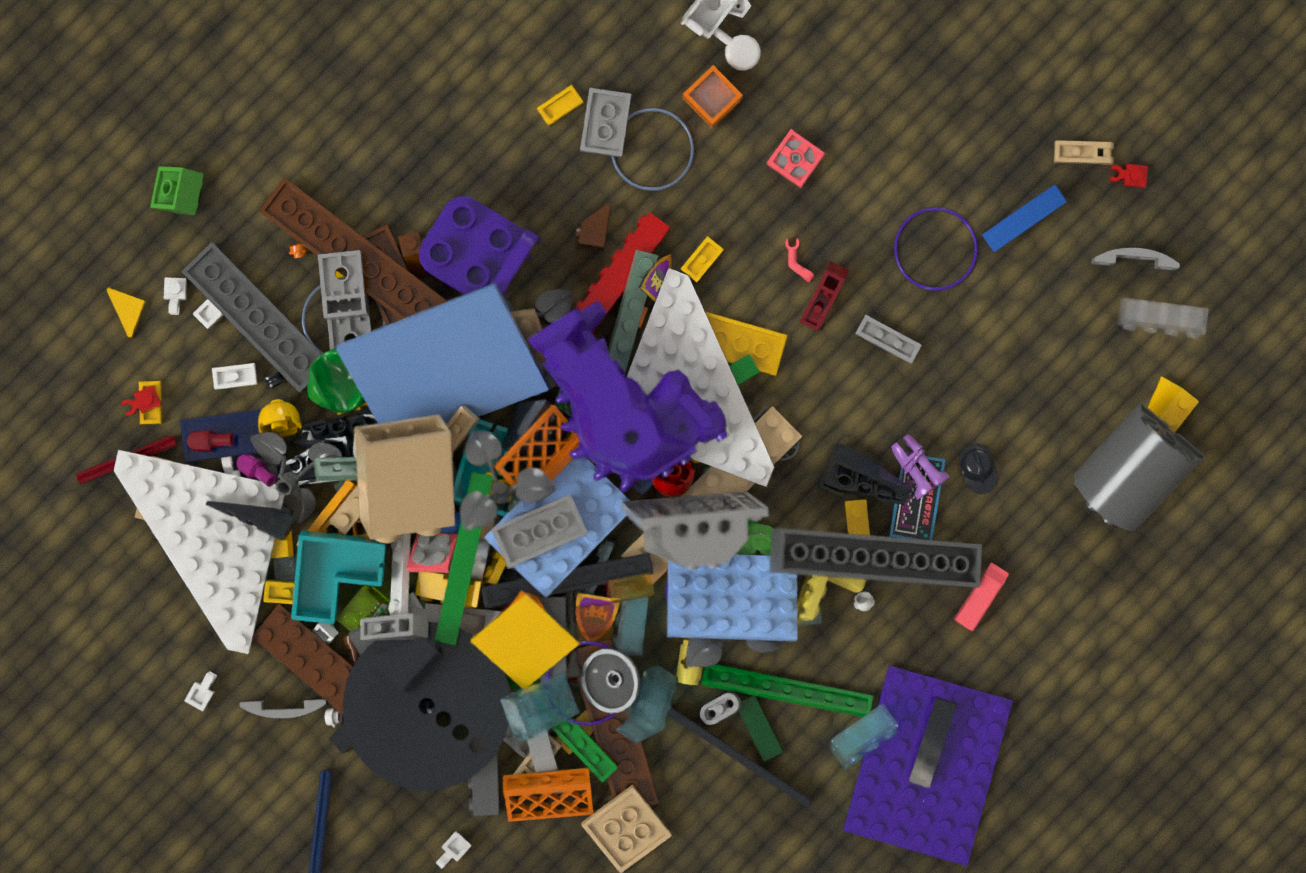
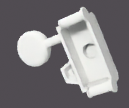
(705, 17)

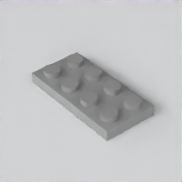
(539, 531)

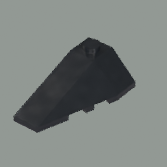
(341, 426)
(298, 463)
(856, 474)
(269, 520)

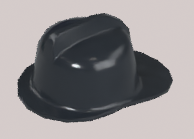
(978, 468)

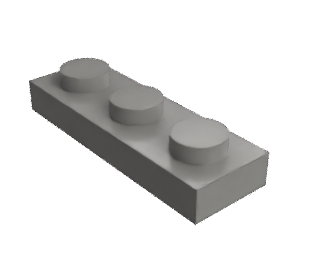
(888, 339)

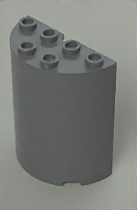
(1136, 469)

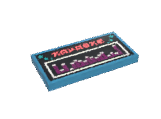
(917, 517)

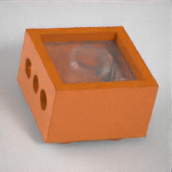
(712, 96)

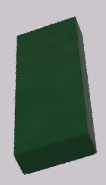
(759, 728)

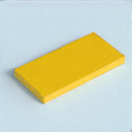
(741, 339)

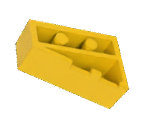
(433, 586)

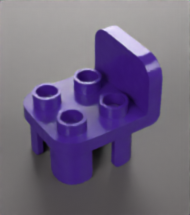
(475, 247)

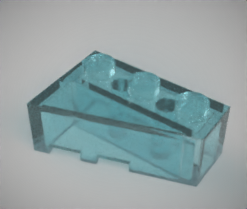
(631, 626)
(651, 705)
(863, 736)

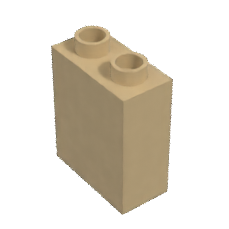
(405, 478)

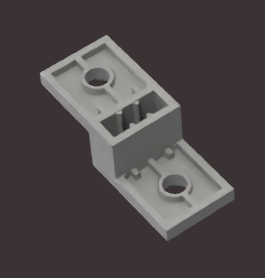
(344, 300)

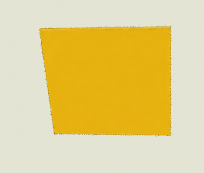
(524, 641)

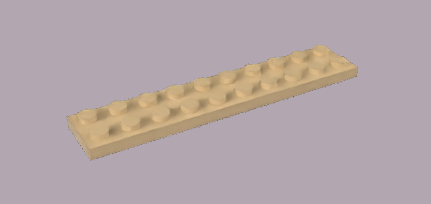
(777, 437)

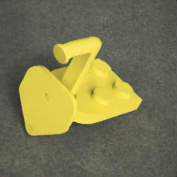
(815, 589)

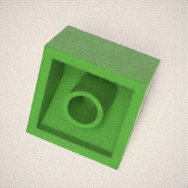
(177, 190)

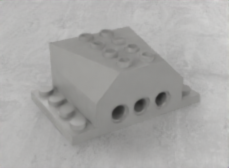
(696, 527)

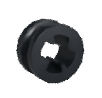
(273, 380)

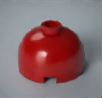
(676, 482)

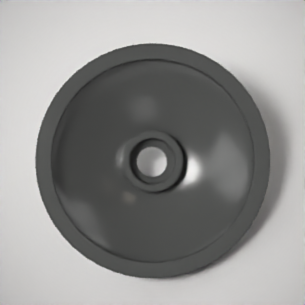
(601, 683)

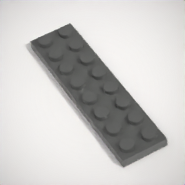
(253, 315)

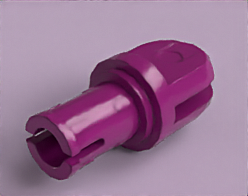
(255, 469)

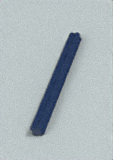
(320, 821)

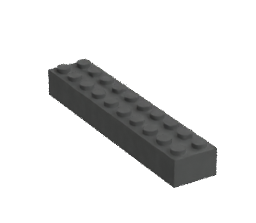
(875, 558)

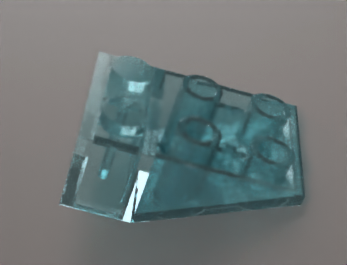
(539, 707)

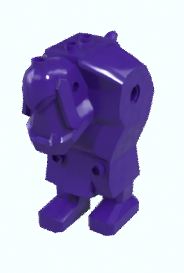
(613, 414)

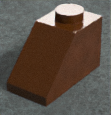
(594, 229)
(410, 247)

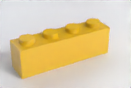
(1171, 403)

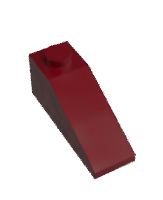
(824, 296)

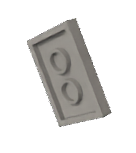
(605, 122)

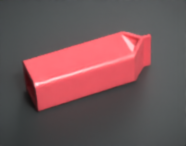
(981, 597)

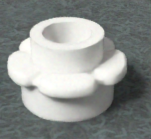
(864, 601)
(333, 717)

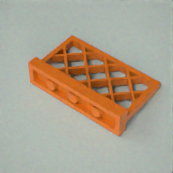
(555, 463)
(547, 783)

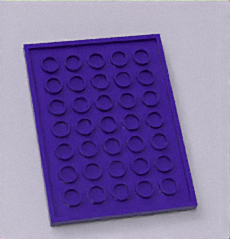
(947, 814)

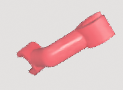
(792, 262)

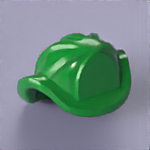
(332, 384)

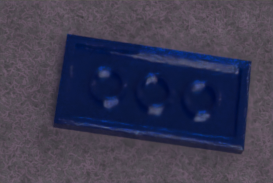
(241, 424)

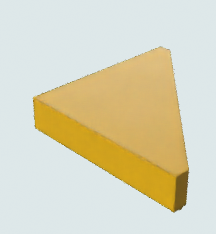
(128, 309)

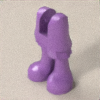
(908, 463)

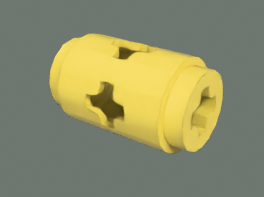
(687, 674)

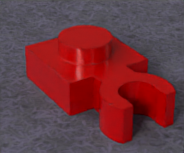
(1132, 175)
(144, 400)

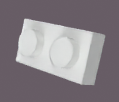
(234, 376)

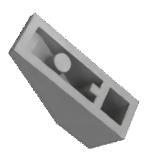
(394, 627)

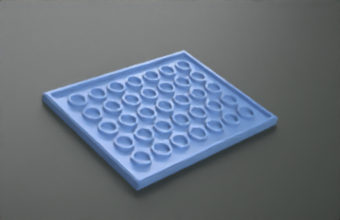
(443, 360)

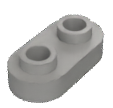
(721, 708)

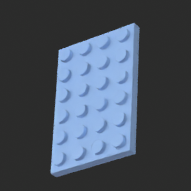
(599, 509)
(732, 601)

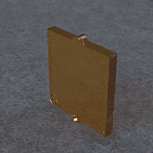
(594, 623)

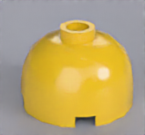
(279, 418)

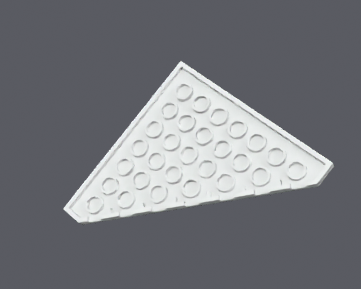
(683, 339)
(213, 552)

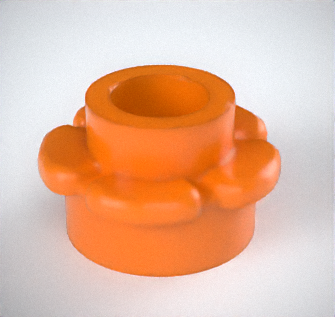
(298, 250)

